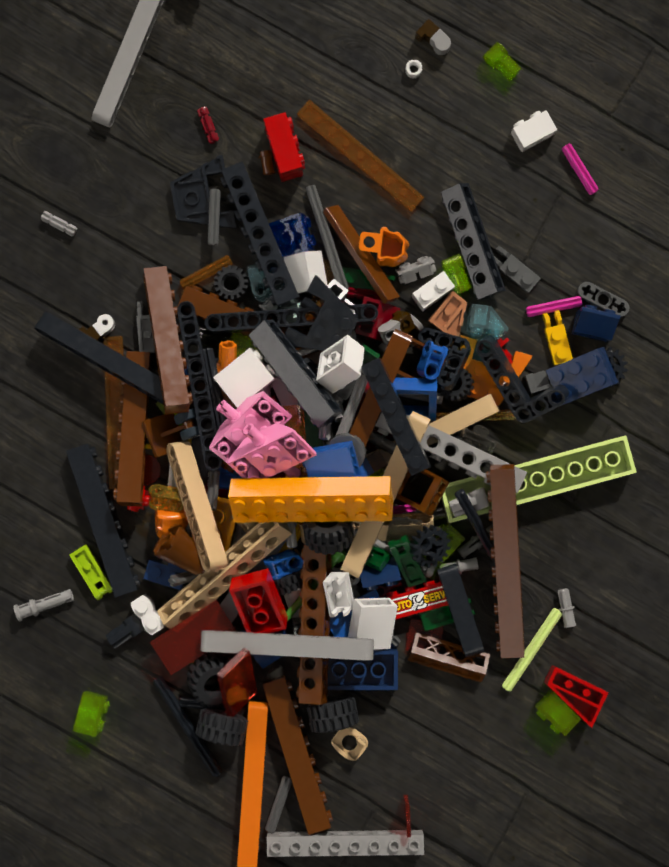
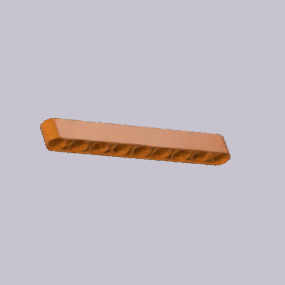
(252, 784)

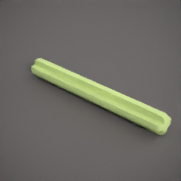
(532, 649)

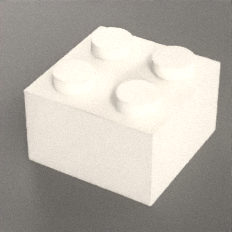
(340, 364)

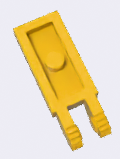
(557, 339)

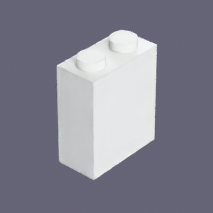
(245, 376)
(373, 620)

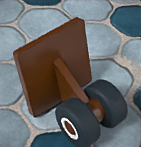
(166, 430)

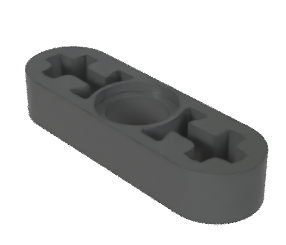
(592, 288)

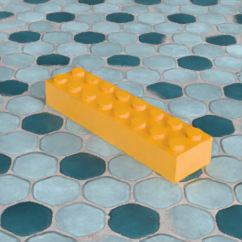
(311, 499)

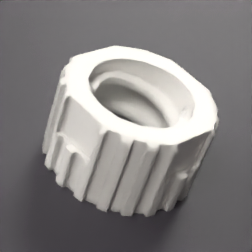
(416, 63)

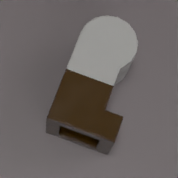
(434, 36)
(397, 322)

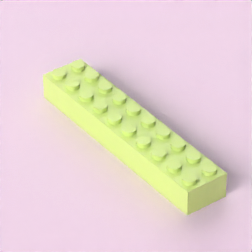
(557, 473)

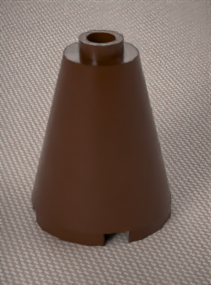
(179, 550)

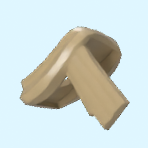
(352, 755)

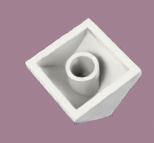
(304, 267)

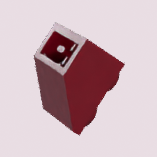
(385, 312)

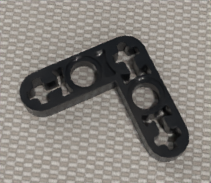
(453, 354)

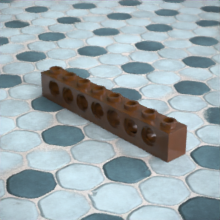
(319, 673)

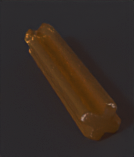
(205, 272)

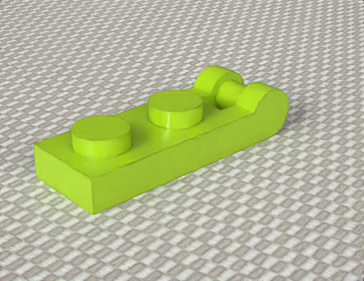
(91, 571)

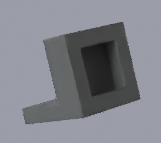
(536, 382)

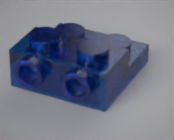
(293, 234)

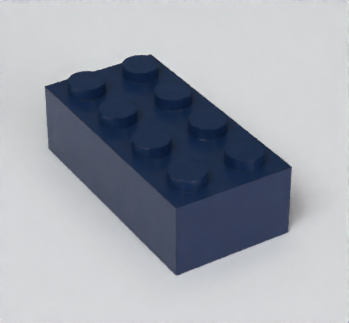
(365, 674)

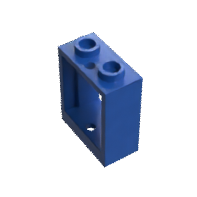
(419, 386)

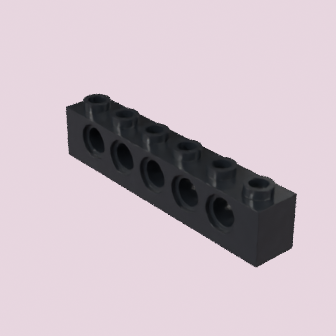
(481, 247)

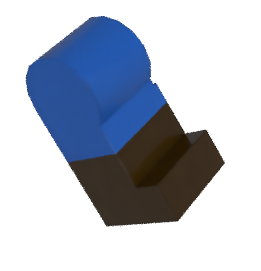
(372, 464)

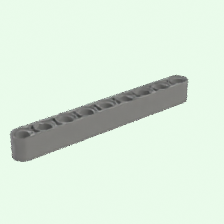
(126, 61)
(288, 645)

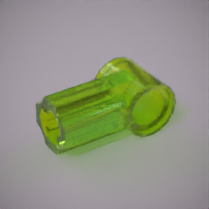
(498, 58)
(455, 270)

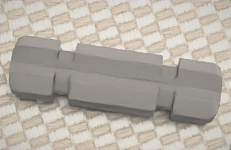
(58, 223)

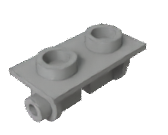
(422, 266)

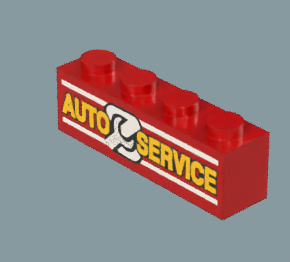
(419, 599)

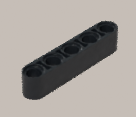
(460, 610)

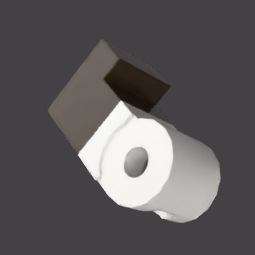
(103, 326)

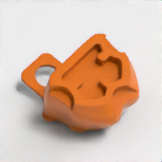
(388, 245)
(166, 519)

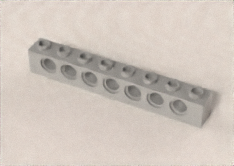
(460, 449)
(345, 843)

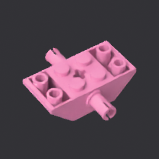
(257, 410)
(270, 452)

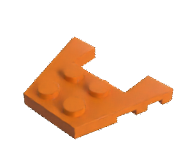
(483, 381)

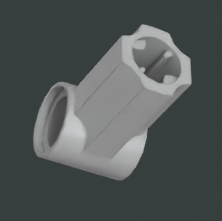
(478, 499)

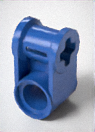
(431, 359)
(280, 566)

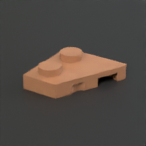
(449, 314)

